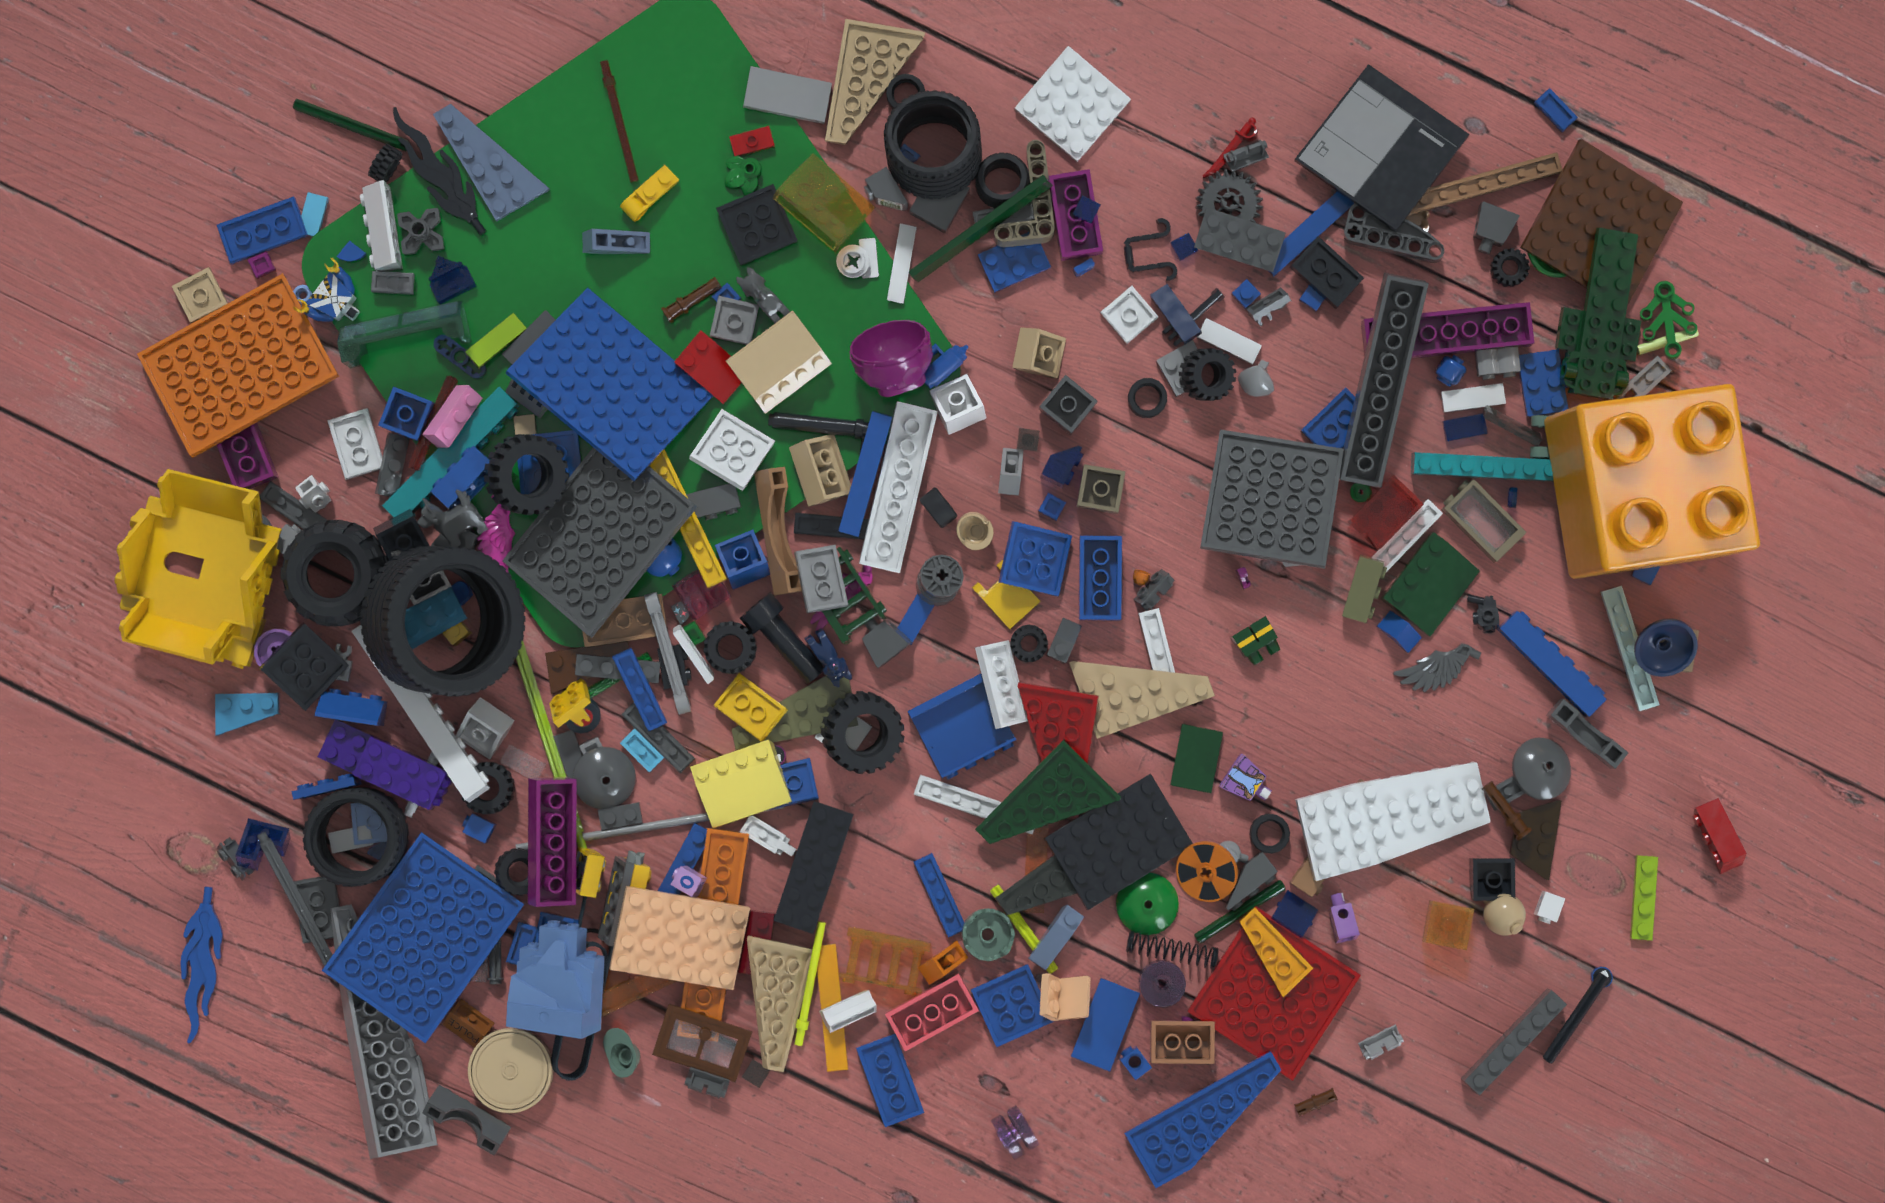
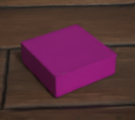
(261, 265)

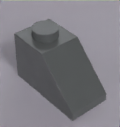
(1064, 640)

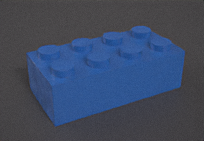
(1100, 578)

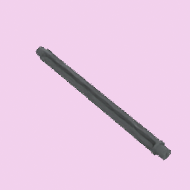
(295, 898)

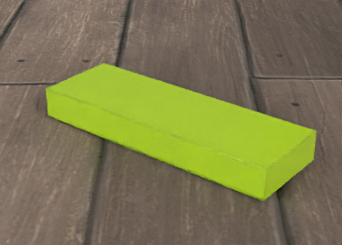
(495, 340)

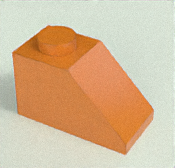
(943, 962)

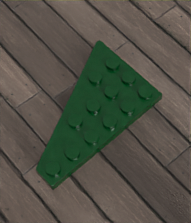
(1053, 791)

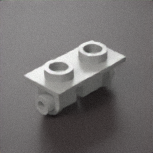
(1372, 1046)

